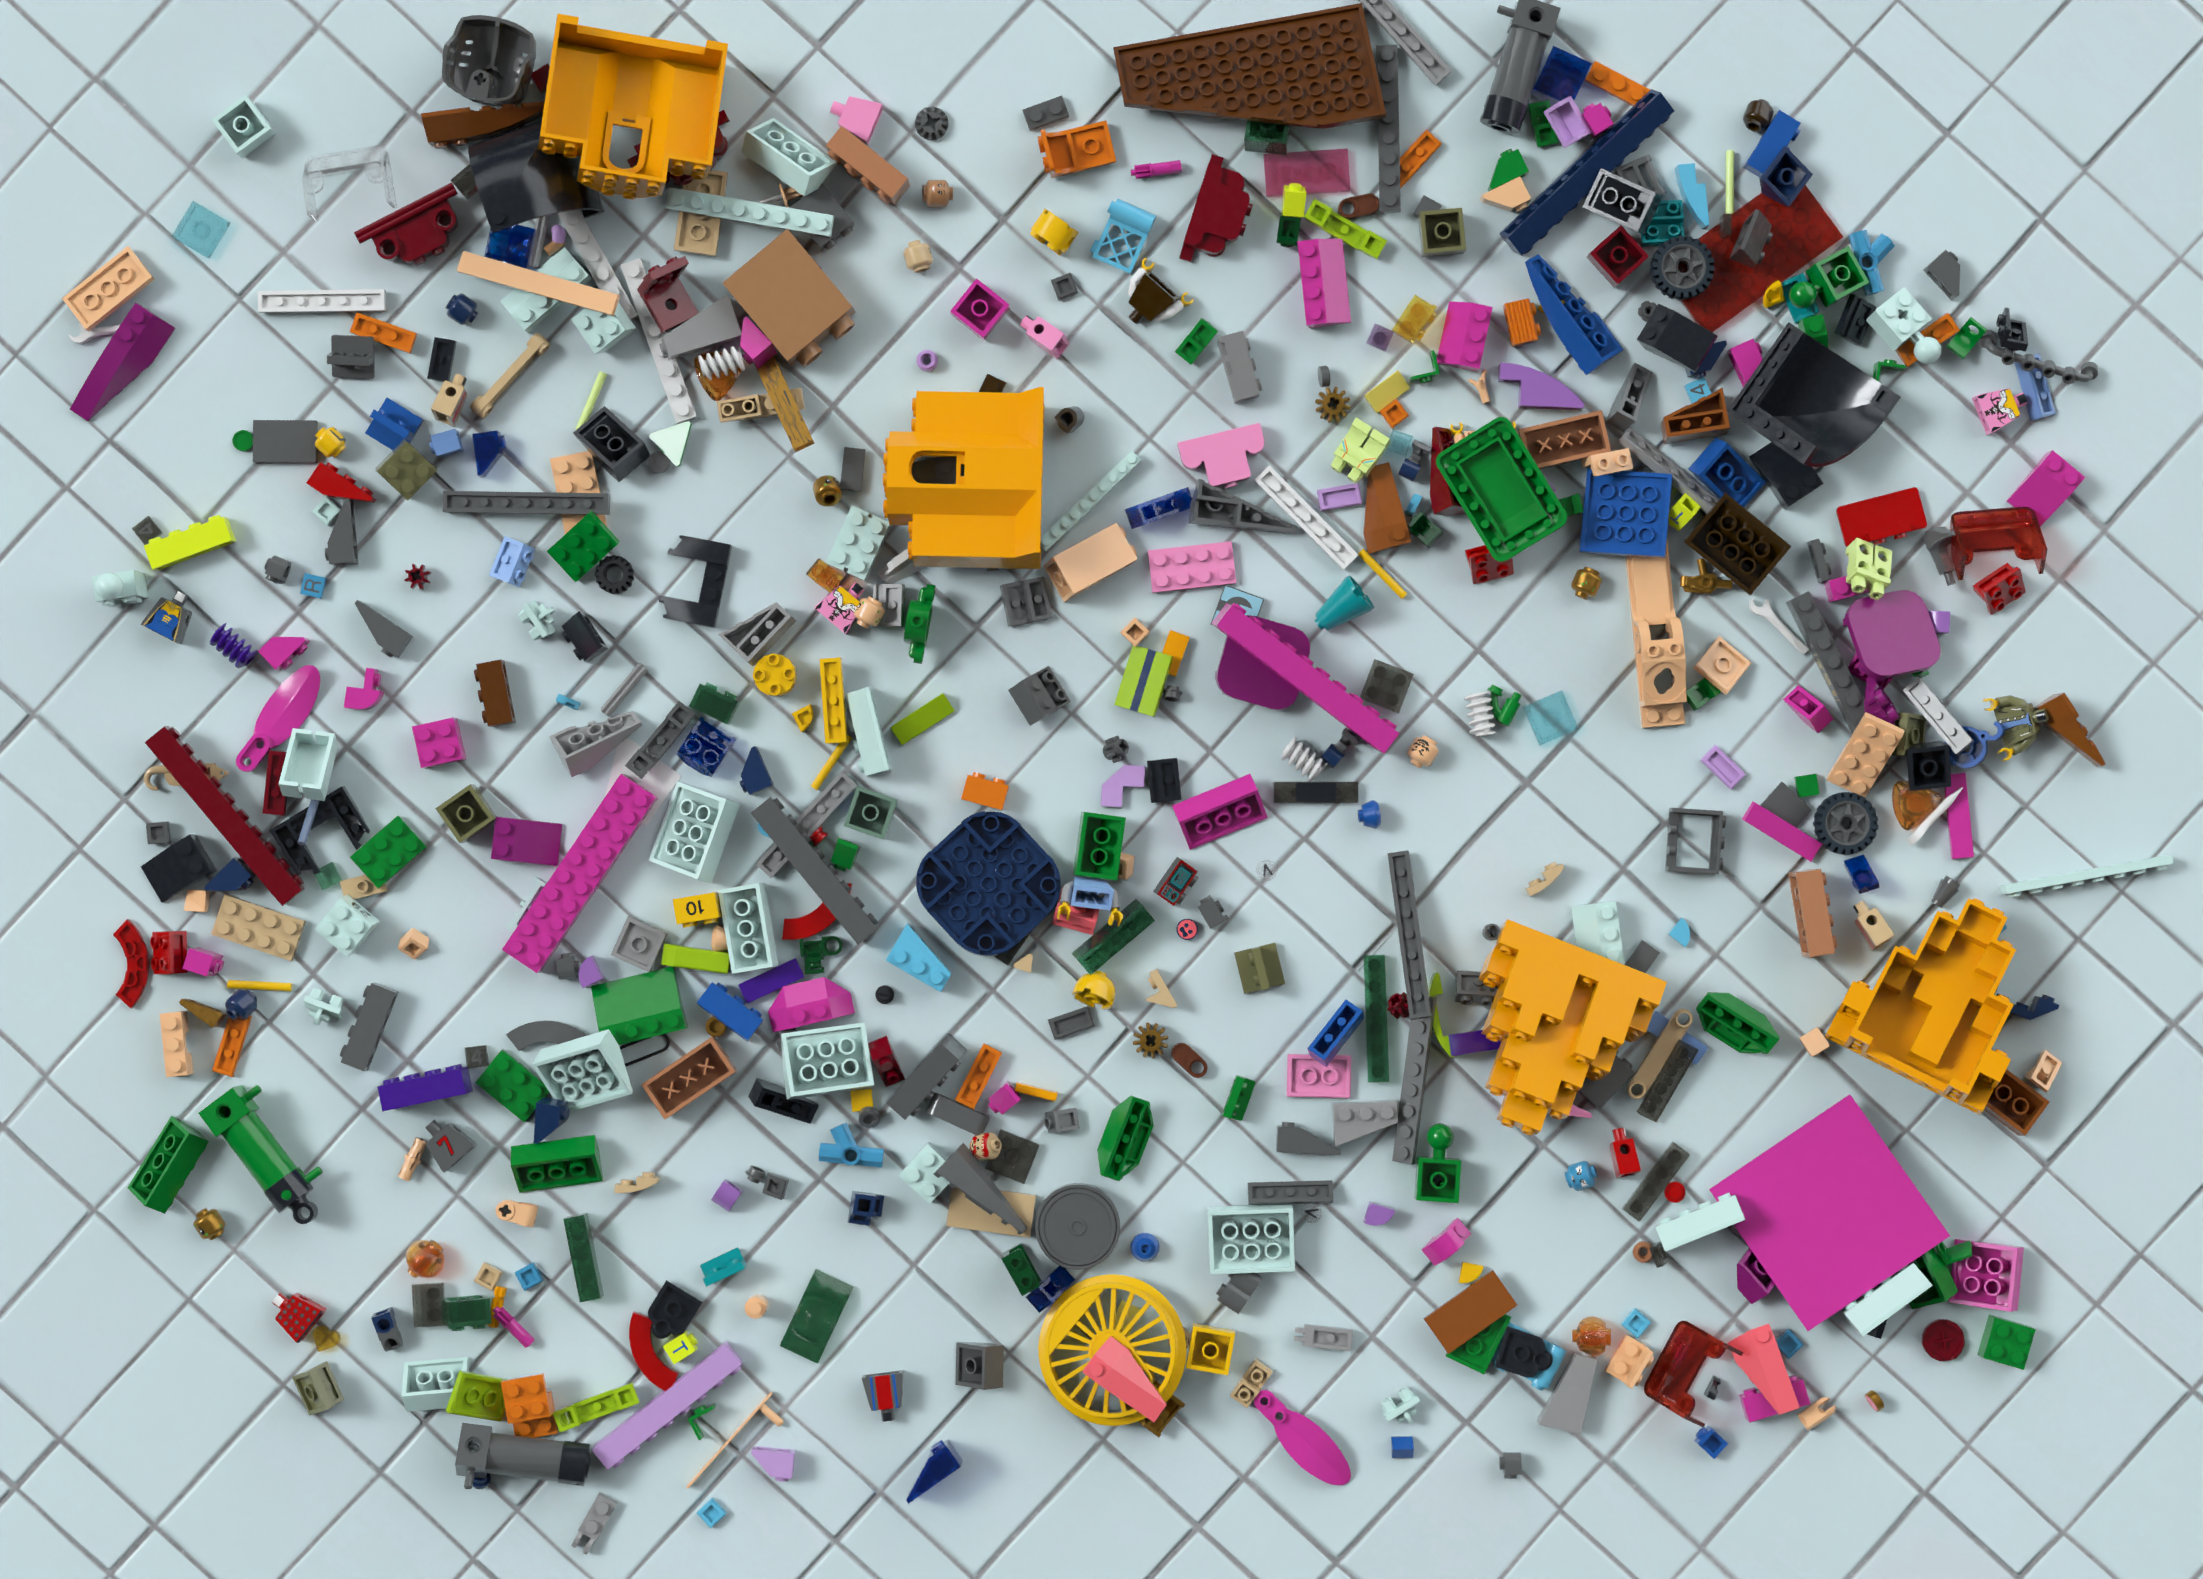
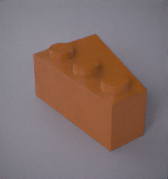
(1698, 420)

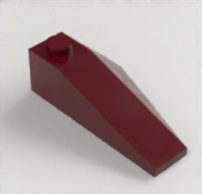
(1442, 498)

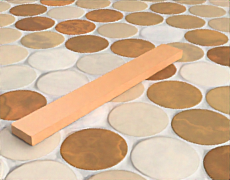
(538, 283)

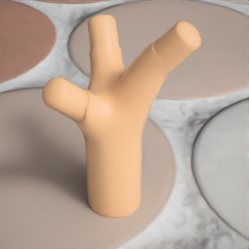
(1481, 386)

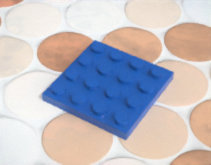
(1626, 514)

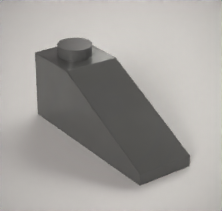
(1630, 398)
(343, 539)
(386, 633)
(1297, 1140)

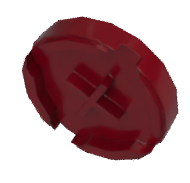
(1943, 1340)

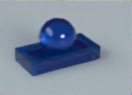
(1861, 874)

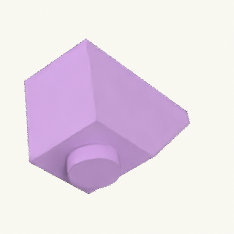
(776, 1461)

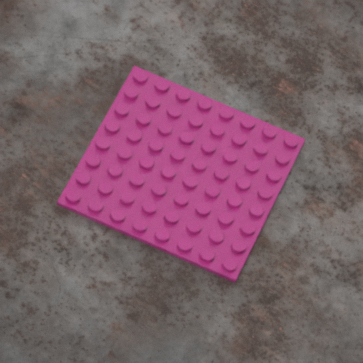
(1831, 1212)

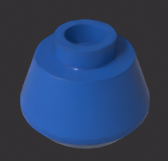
(1370, 814)
(1138, 1244)

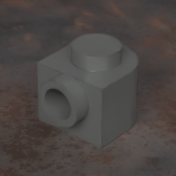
(1070, 418)
(277, 569)
(567, 966)
(1511, 1464)

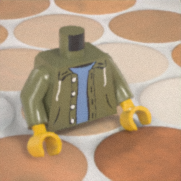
(2019, 721)

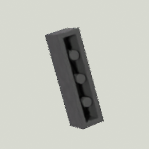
(369, 1026)

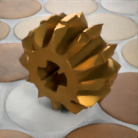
(1326, 400)
(1158, 1043)

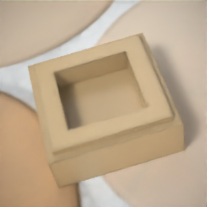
(488, 1276)

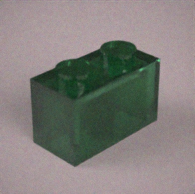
(714, 703)

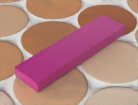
(1959, 819)
(1781, 831)

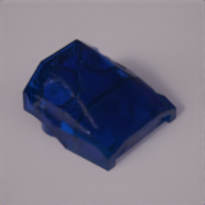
(510, 245)
(705, 748)

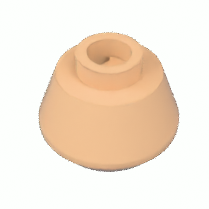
(719, 939)

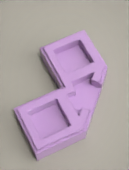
(1113, 788)

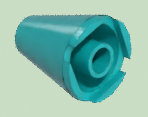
(1343, 605)

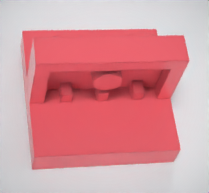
(1080, 919)

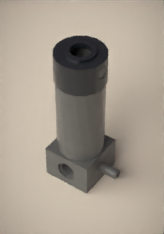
(1519, 64)
(519, 1457)

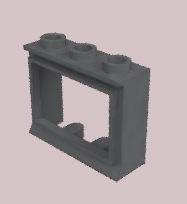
(1716, 842)

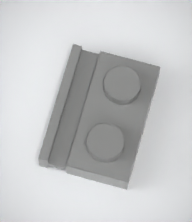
(893, 602)

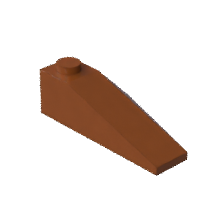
(1384, 517)
(2064, 724)

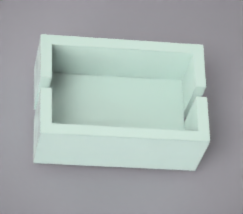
(858, 543)
(308, 765)

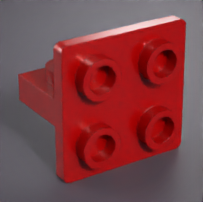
(1485, 567)
(2000, 588)
(168, 952)

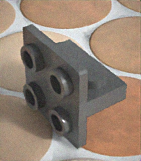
(352, 356)

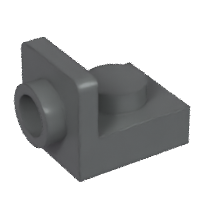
(1061, 1120)

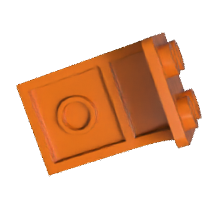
(1076, 149)

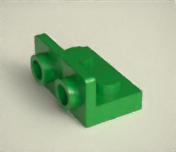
(1238, 1098)

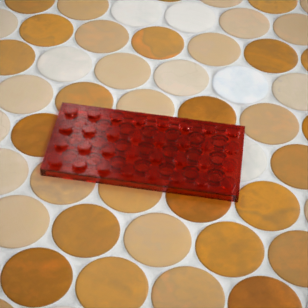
(1797, 238)

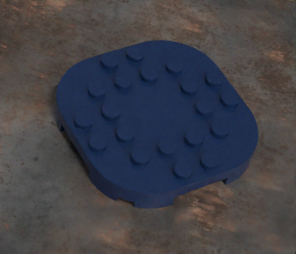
(988, 883)

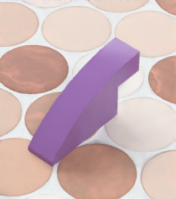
(1538, 389)

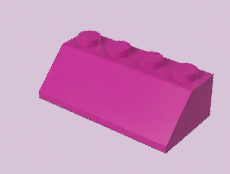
(1324, 282)
(1220, 811)

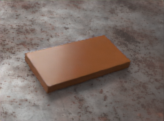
(1470, 1311)

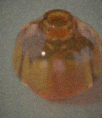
(424, 1259)
(1592, 1336)

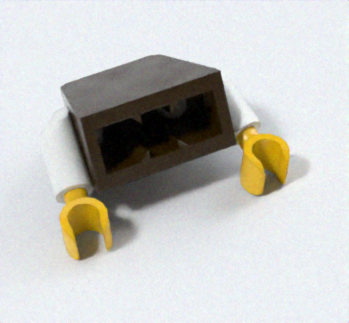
(1152, 297)

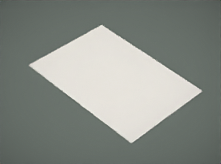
(658, 780)

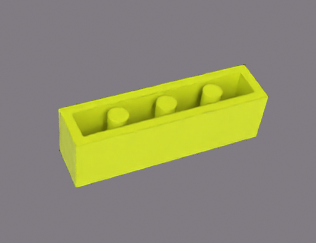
(189, 543)

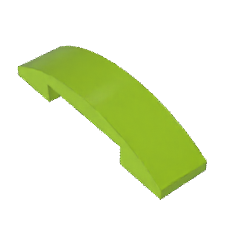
(1342, 228)
(1435, 988)
(596, 1406)

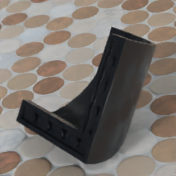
(525, 183)
(1812, 400)

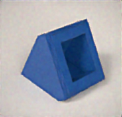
(1402, 1447)

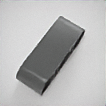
(957, 1114)

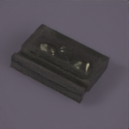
(427, 1304)

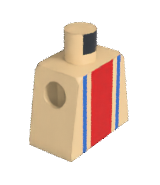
(450, 401)
(1874, 934)

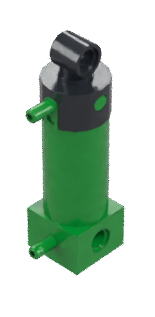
(260, 1151)

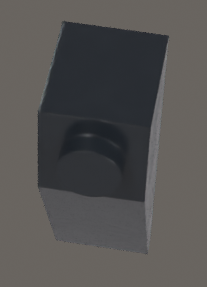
(774, 1099)

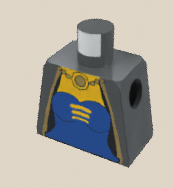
(169, 617)

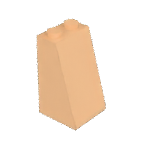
(1090, 561)

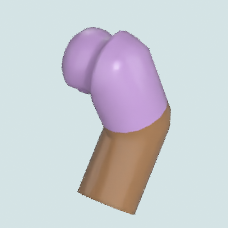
(558, 240)

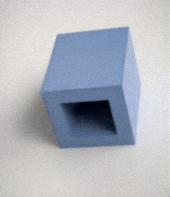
(446, 443)

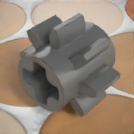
(1115, 749)

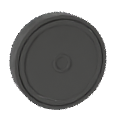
(1077, 1226)

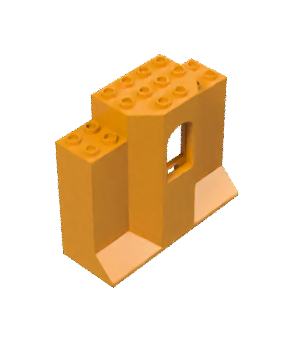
(633, 83)
(997, 505)

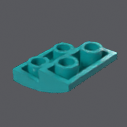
(1665, 223)

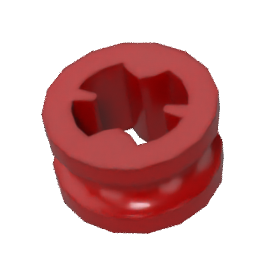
(818, 836)

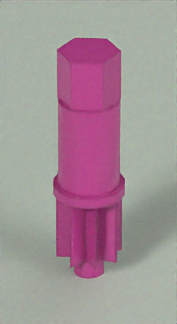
(1156, 169)
(513, 1326)

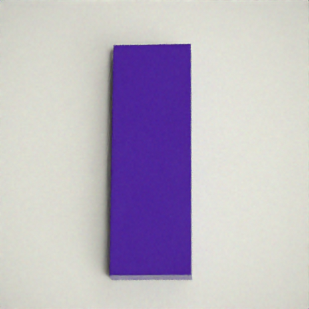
(771, 980)
(1470, 1043)

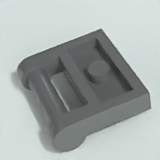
(1632, 173)

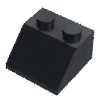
(584, 637)
(1928, 766)

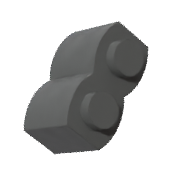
(1238, 1290)

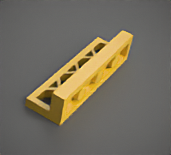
(833, 700)

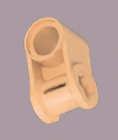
(521, 1212)

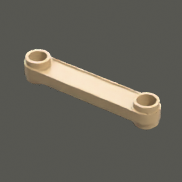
(483, 404)
(1659, 1053)

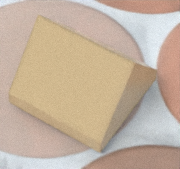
(1025, 963)

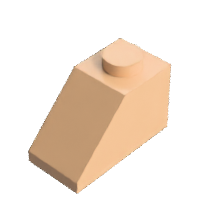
(1508, 196)

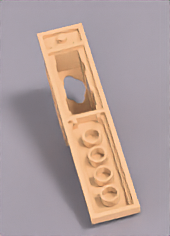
(1653, 605)

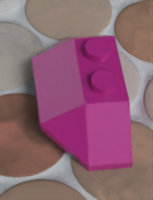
(809, 1003)

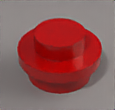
(1674, 1192)

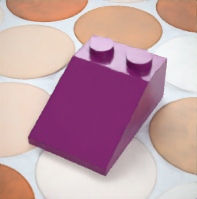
(526, 841)

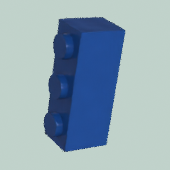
(1778, 134)
(730, 1011)
(1336, 1033)

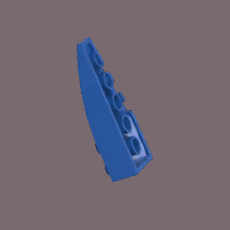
(1577, 328)

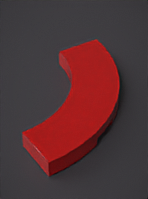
(809, 924)
(137, 963)
(644, 1353)

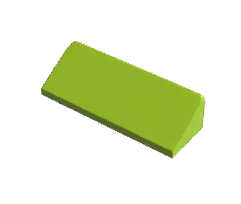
(922, 719)

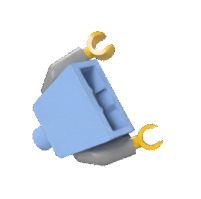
(1090, 894)

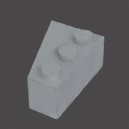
(1239, 367)
(759, 633)
(1361, 1118)

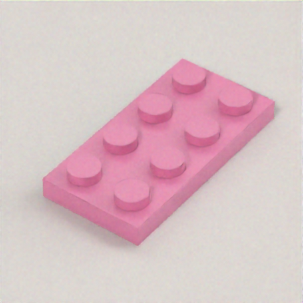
(1192, 566)

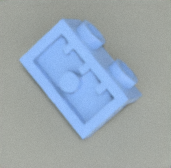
(512, 561)

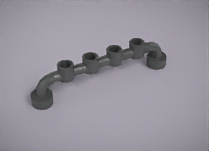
(2089, 370)

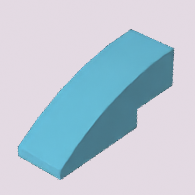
(1693, 194)

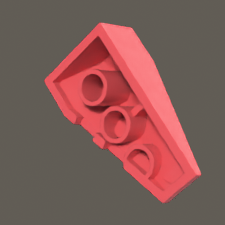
(1123, 1377)

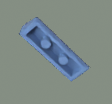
(2037, 392)

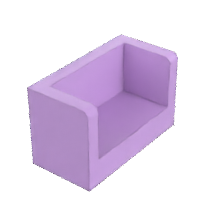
(1567, 121)

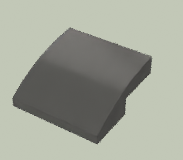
(1026, 601)
(1786, 805)

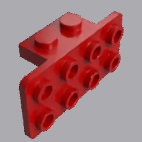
(1882, 517)

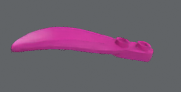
(283, 711)
(1305, 1441)

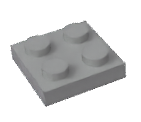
(639, 944)

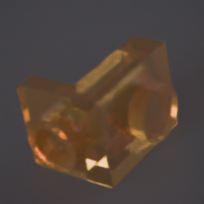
(824, 575)

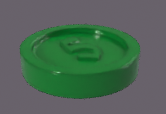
(243, 440)

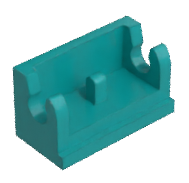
(1797, 313)

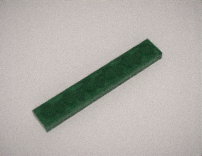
(1376, 1018)

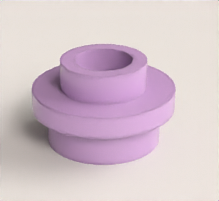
(922, 355)

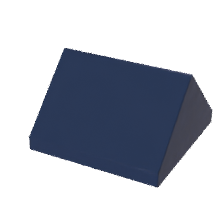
(1784, 178)

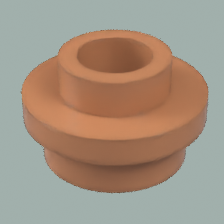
(1647, 1257)

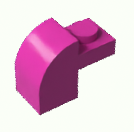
(365, 697)
(1447, 1242)

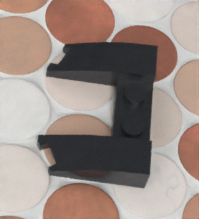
(707, 609)
(336, 804)

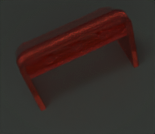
(1994, 531)
(1680, 1365)

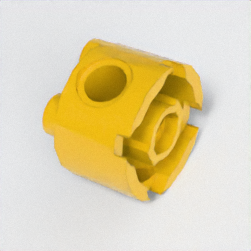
(1054, 231)
(775, 675)

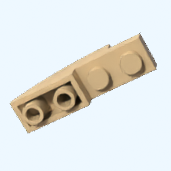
(753, 407)

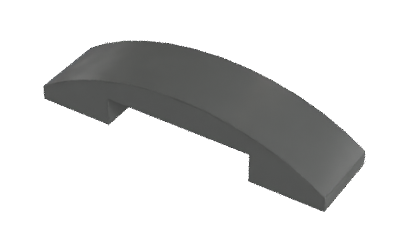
(660, 740)

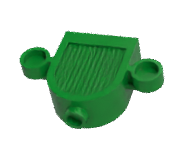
(918, 622)

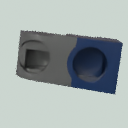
(387, 1329)

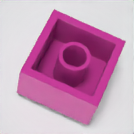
(980, 309)
(439, 742)

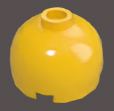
(1095, 990)

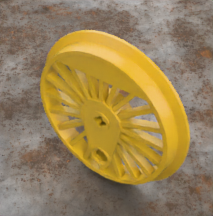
(1067, 1313)

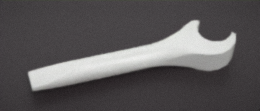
(85, 336)
(1767, 613)
(1919, 831)

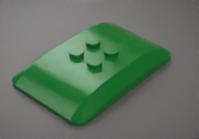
(1501, 489)

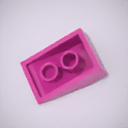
(2046, 486)

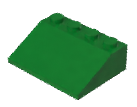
(640, 1006)

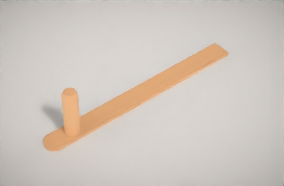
(765, 1410)

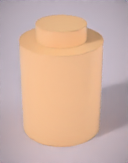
(756, 1306)

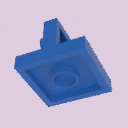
(393, 424)

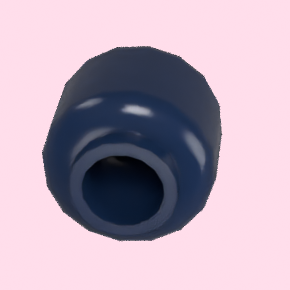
(461, 309)
(241, 1004)

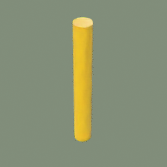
(1382, 573)
(830, 764)
(257, 985)

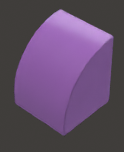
(1940, 621)
(589, 972)
(726, 1195)
(1377, 1214)

